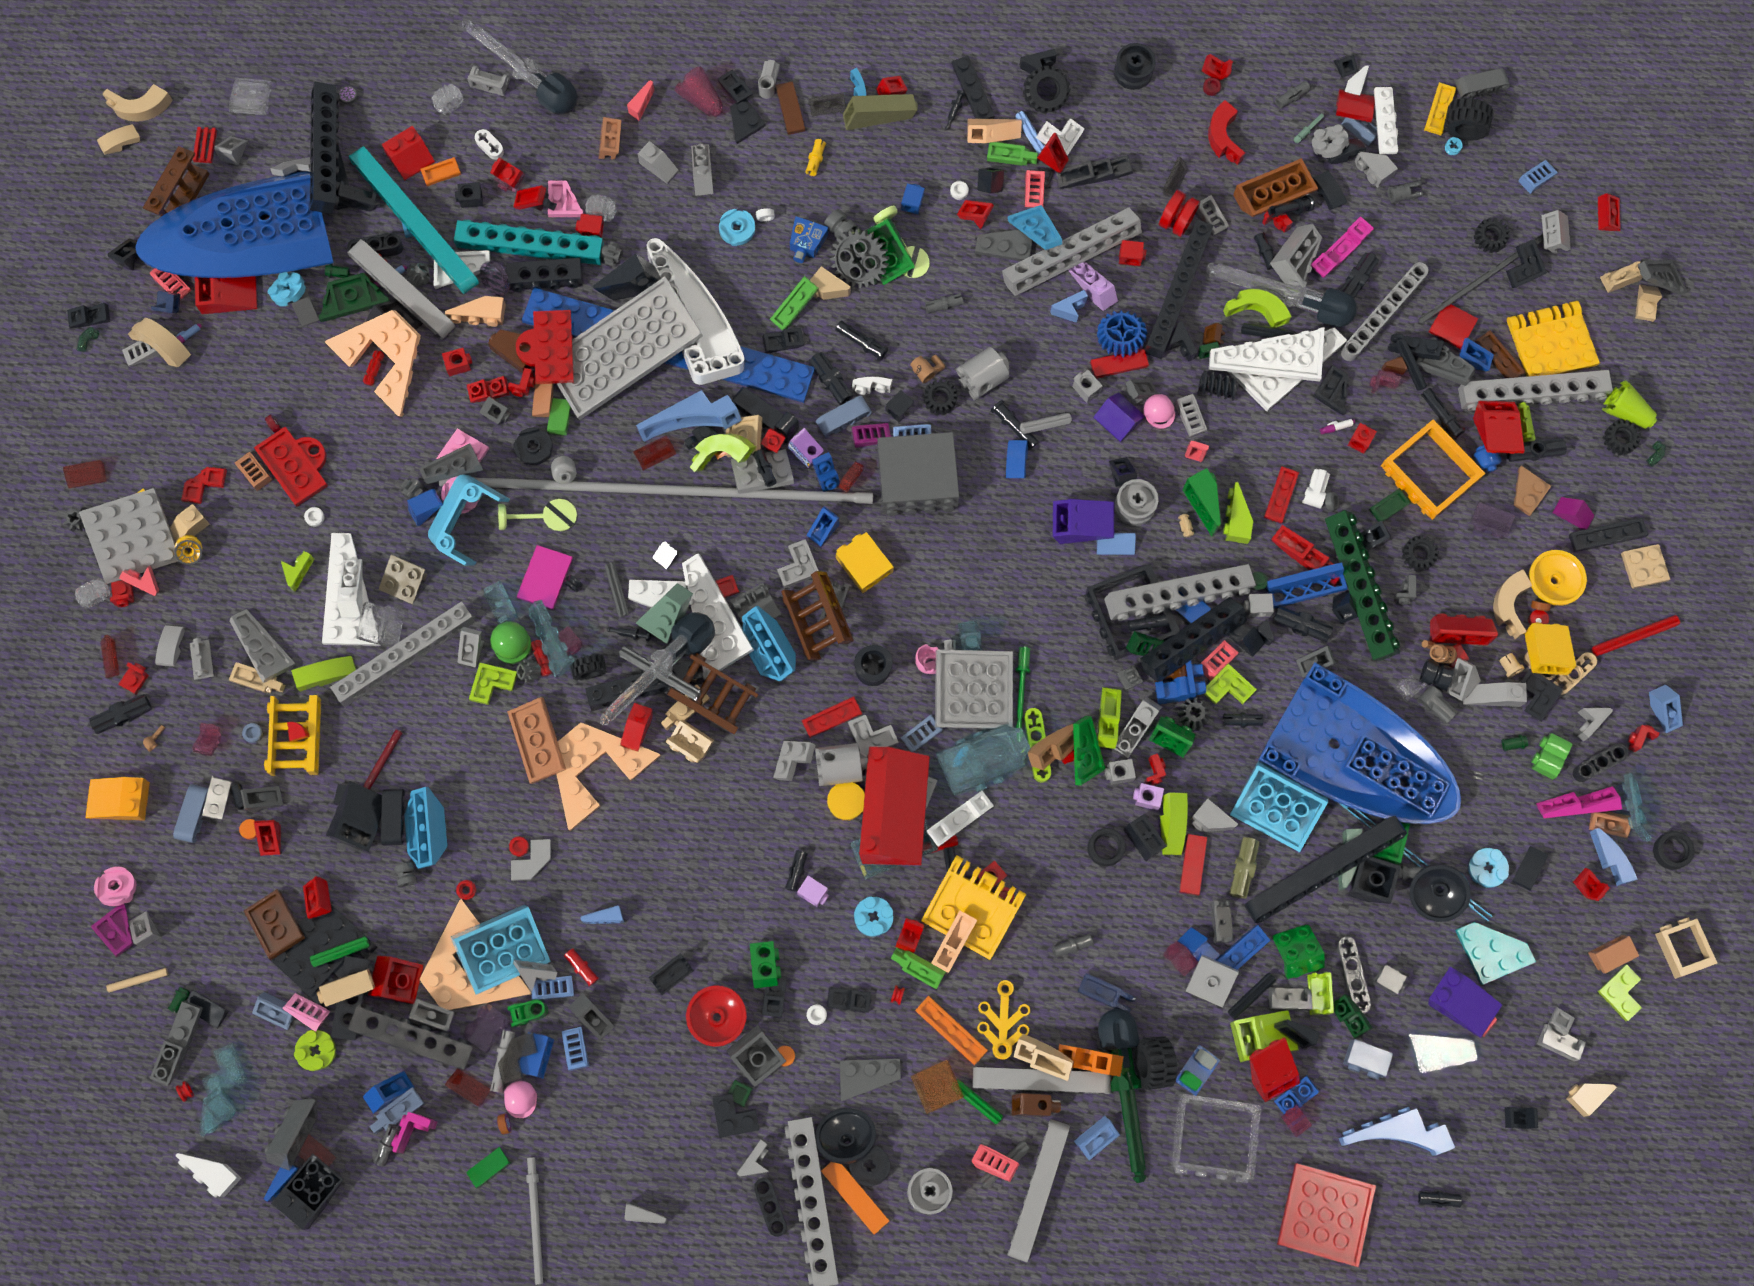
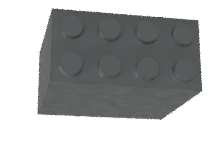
(917, 473)

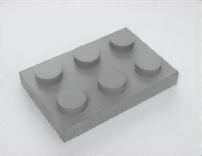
(749, 479)

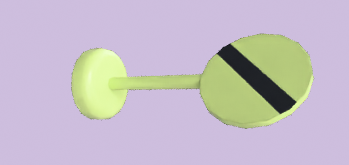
(917, 254)
(557, 515)

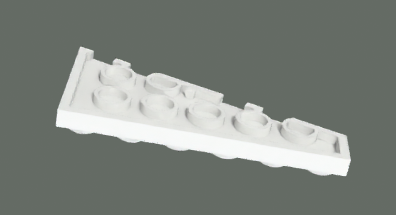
(1270, 389)
(337, 629)
(729, 639)

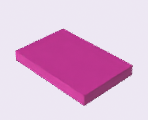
(545, 577)

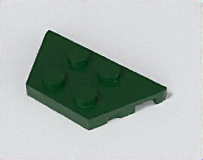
(350, 296)

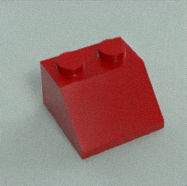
(408, 153)
(396, 979)

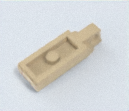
(249, 677)
(680, 711)

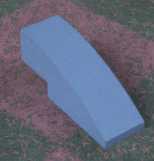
(1613, 857)

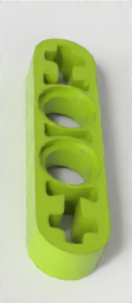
(1028, 722)

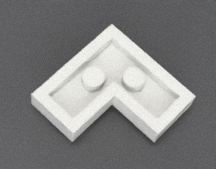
(1068, 135)

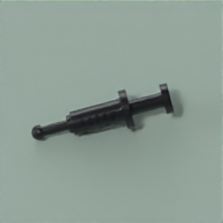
(956, 104)
(631, 633)

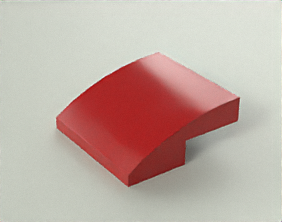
(1355, 106)
(1453, 325)

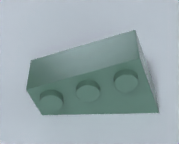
(666, 613)

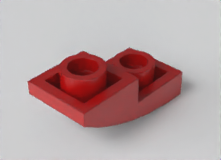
(493, 388)

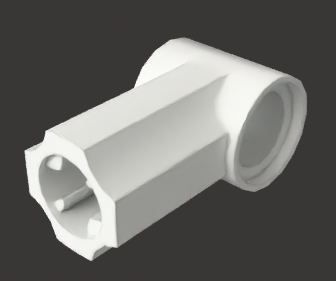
(1315, 492)

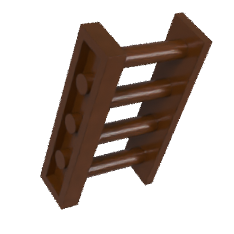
(171, 177)
(834, 615)
(712, 712)

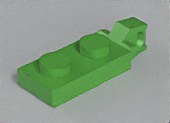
(1010, 154)
(918, 967)

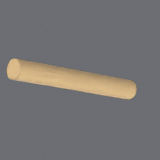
(137, 980)

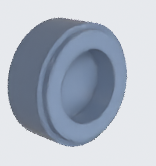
(252, 733)

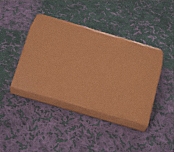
(542, 400)
(1610, 823)

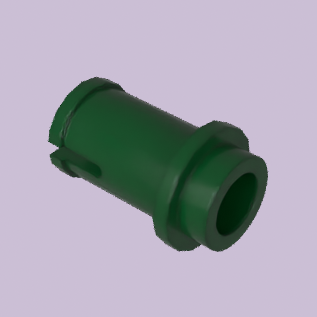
(336, 271)
(1515, 743)
(181, 995)

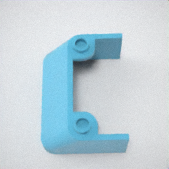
(463, 489)

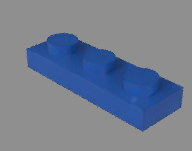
(1244, 948)

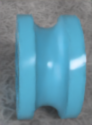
(1452, 151)

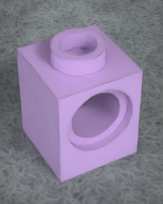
(1156, 792)
(813, 892)

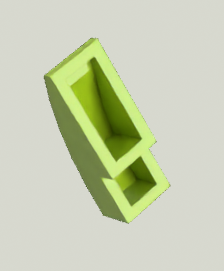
(323, 672)
(1109, 718)
(1174, 822)

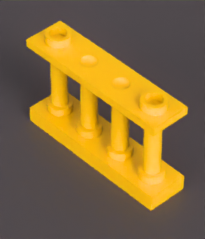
(311, 745)

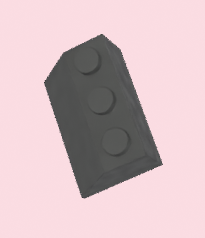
(292, 1133)

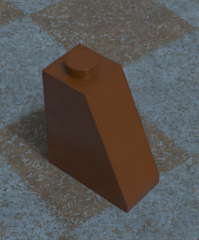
(504, 345)

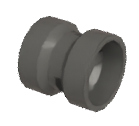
(405, 874)

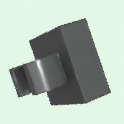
(1129, 678)

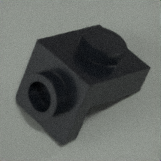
(1521, 1118)

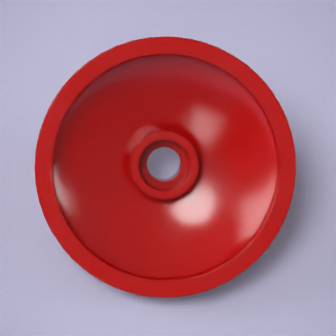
(714, 1001)

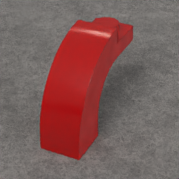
(1217, 134)

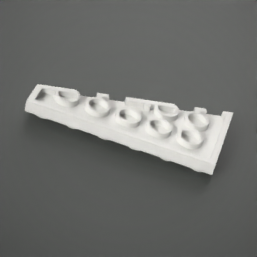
(1280, 356)

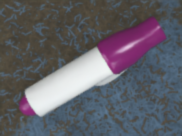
(1334, 426)

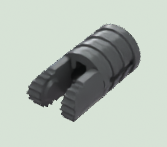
(1403, 192)

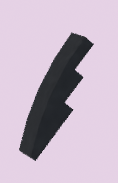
(1094, 172)

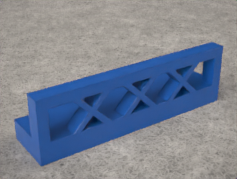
(1306, 578)

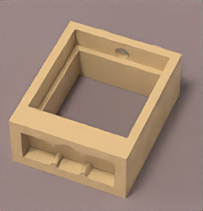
(1670, 954)
(346, 987)

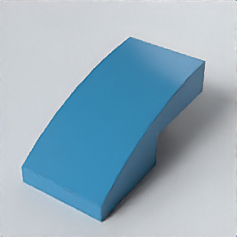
(857, 79)

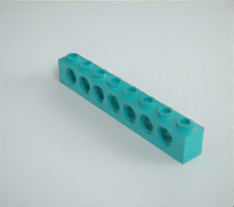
(500, 244)

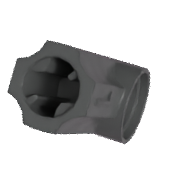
(1434, 702)

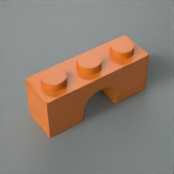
(1093, 1060)

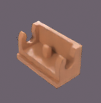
(609, 138)
(1614, 953)

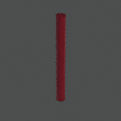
(382, 759)

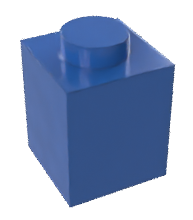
(912, 198)

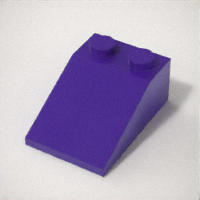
(1464, 1002)

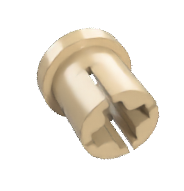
(1511, 665)

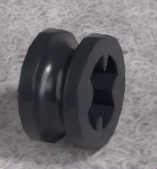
(573, 583)

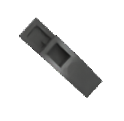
(177, 1044)

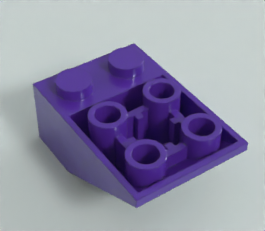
(1082, 520)

